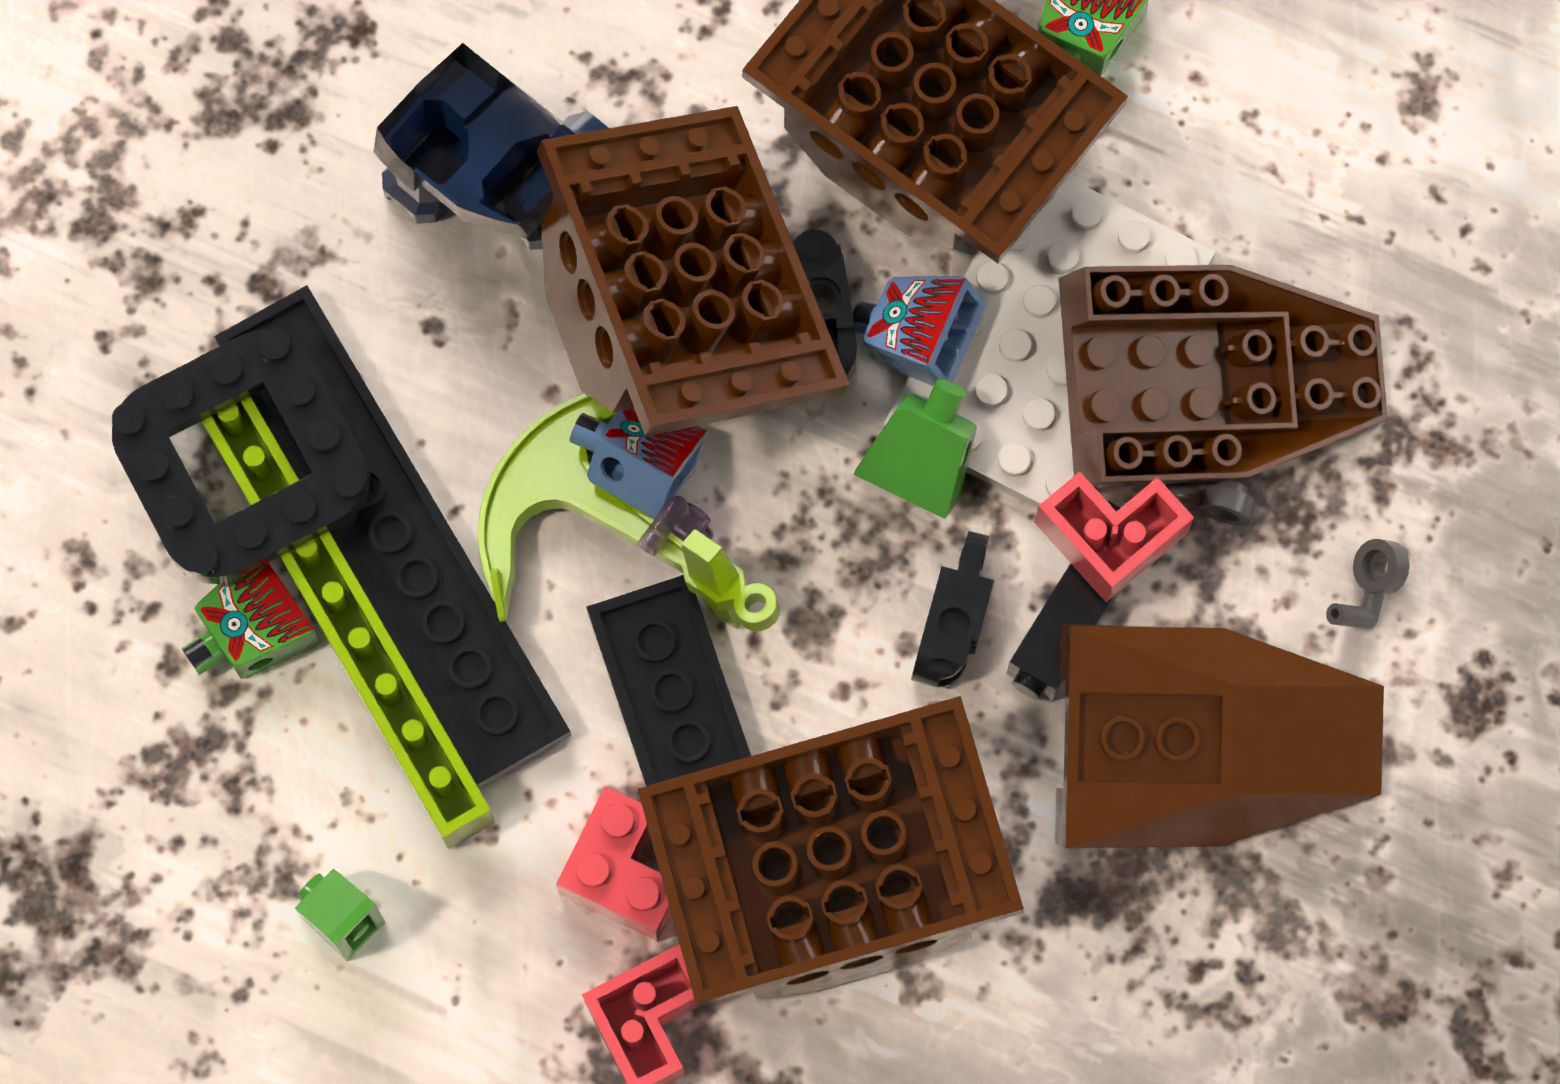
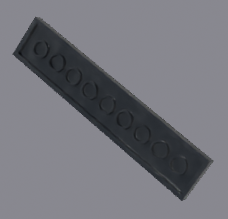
(419, 571)

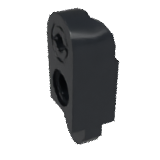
(828, 279)
(954, 617)

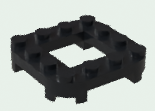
(275, 524)

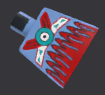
(921, 325)
(637, 466)

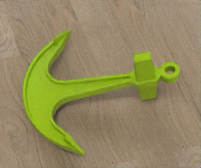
(551, 473)

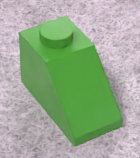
(339, 912)

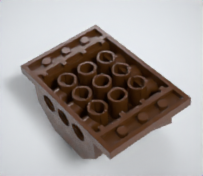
(935, 111)
(679, 275)
(831, 856)

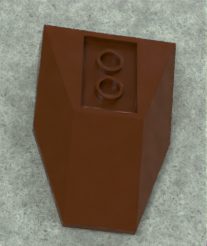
(1209, 372)
(1205, 737)

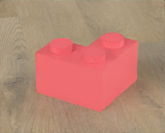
(1108, 544)
(605, 869)
(632, 1013)

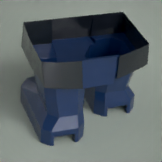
(476, 153)

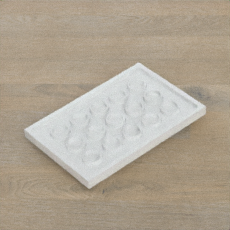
(1017, 353)

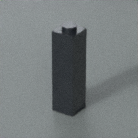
(1037, 657)

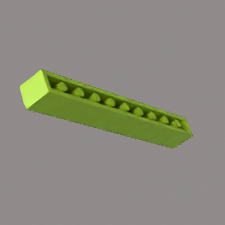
(357, 636)

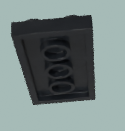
(667, 681)

